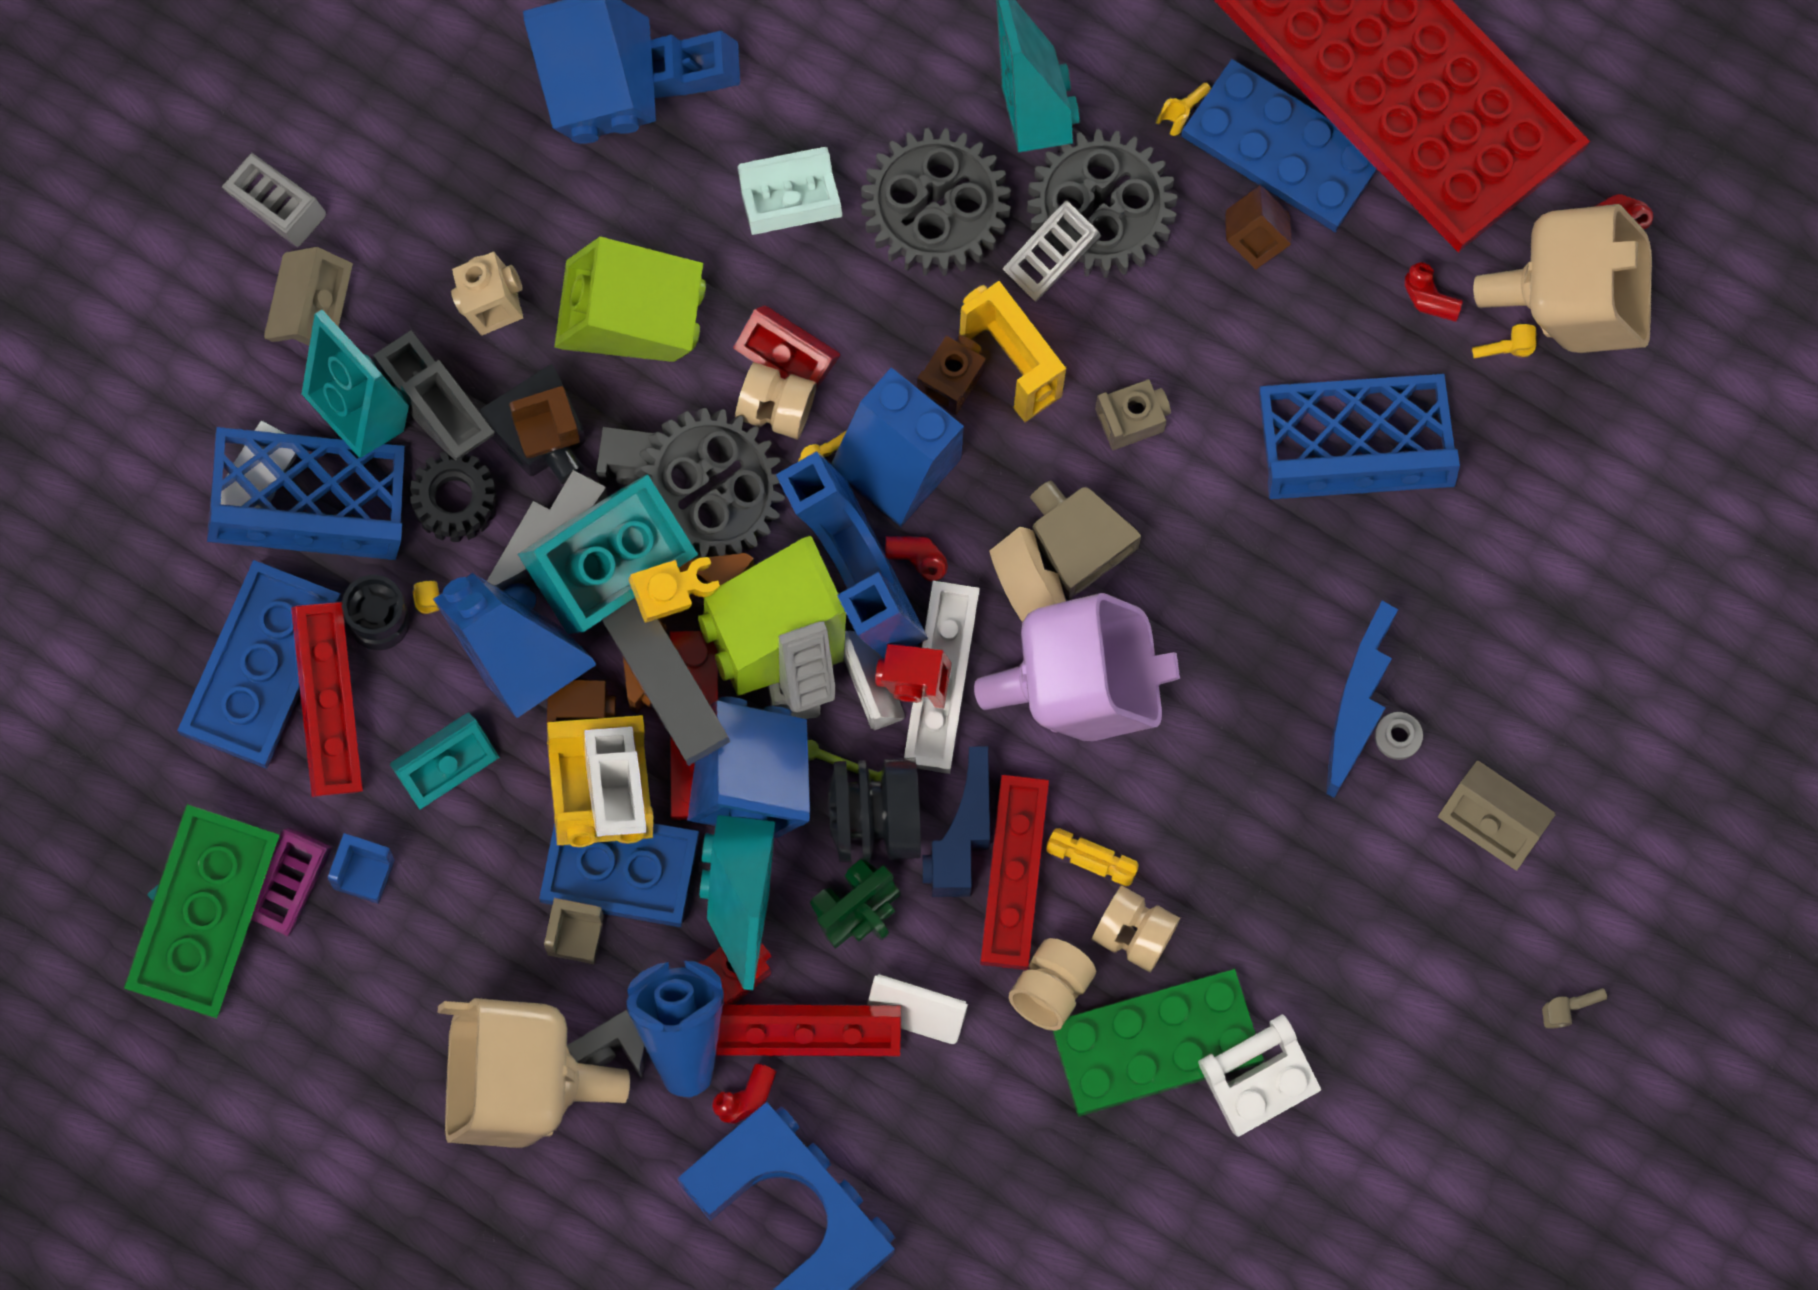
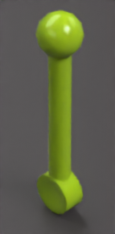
(815, 752)

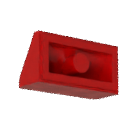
(785, 347)

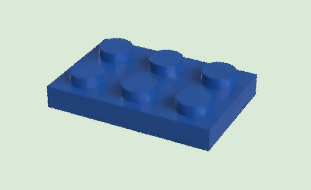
(626, 880)

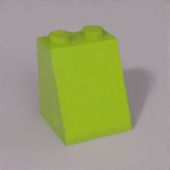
(629, 302)
(762, 604)

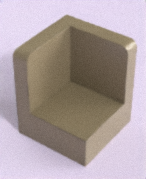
(574, 931)

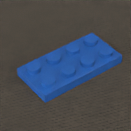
(1280, 145)
(253, 668)

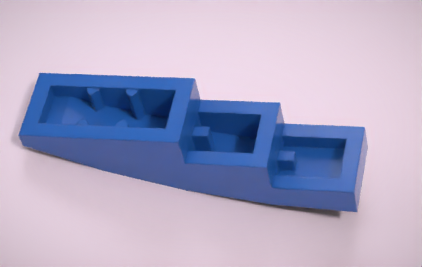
(1356, 711)

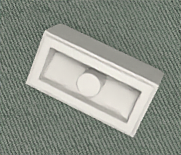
(876, 701)
(921, 1009)

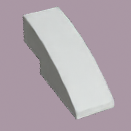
(614, 781)

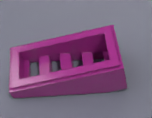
(312, 870)

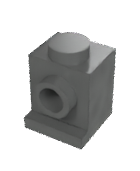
(620, 455)

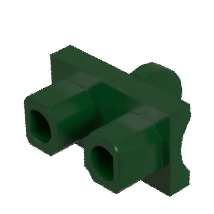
(861, 909)

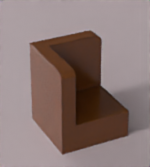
(1258, 227)
(544, 422)

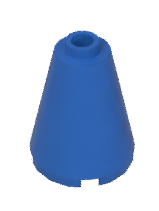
(678, 1022)

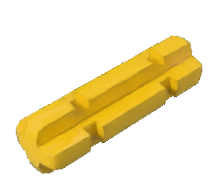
(1092, 857)

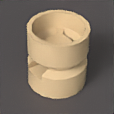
(776, 400)
(1153, 932)
(1051, 985)

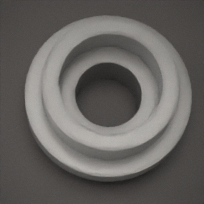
(1395, 749)

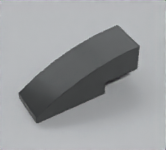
(433, 396)

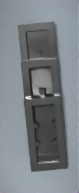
(666, 682)

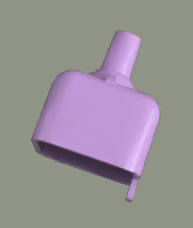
(1085, 670)

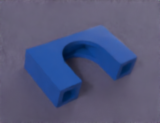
(873, 592)
(769, 1149)

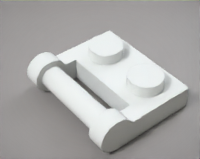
(1266, 1088)

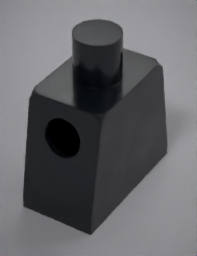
(500, 420)

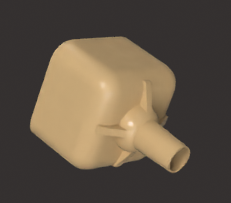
(1583, 280)
(515, 1074)

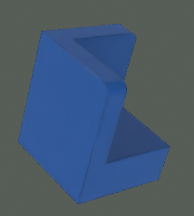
(361, 868)

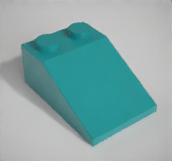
(1033, 82)
(350, 390)
(590, 558)
(738, 889)

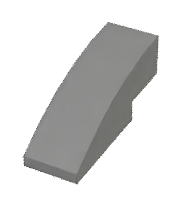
(574, 498)

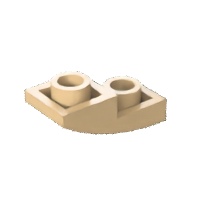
(1023, 573)

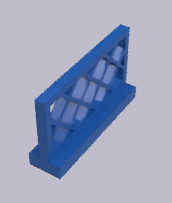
(1354, 472)
(294, 528)

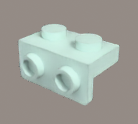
(789, 190)

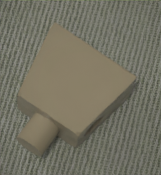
(1080, 536)

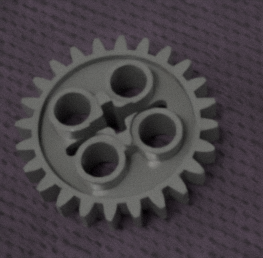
(910, 172)
(1134, 228)
(685, 448)

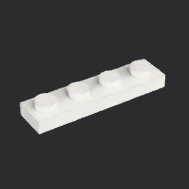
(948, 629)

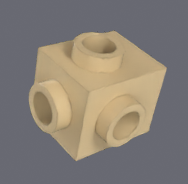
(487, 293)

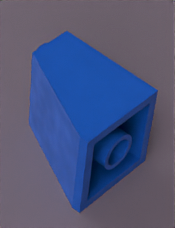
(593, 66)
(898, 447)
(510, 644)
(758, 772)

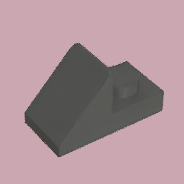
(600, 1043)

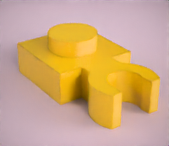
(666, 590)

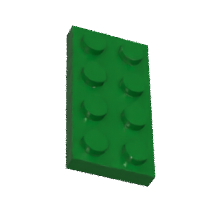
(201, 911)
(1152, 1041)

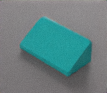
(444, 760)

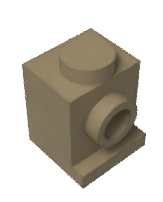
(1126, 427)

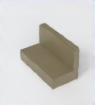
(306, 284)
(1496, 815)

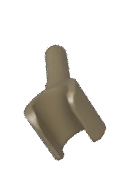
(1558, 1011)

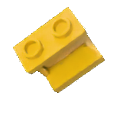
(1041, 369)
(570, 783)

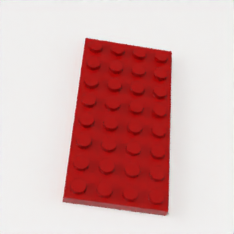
(1420, 101)

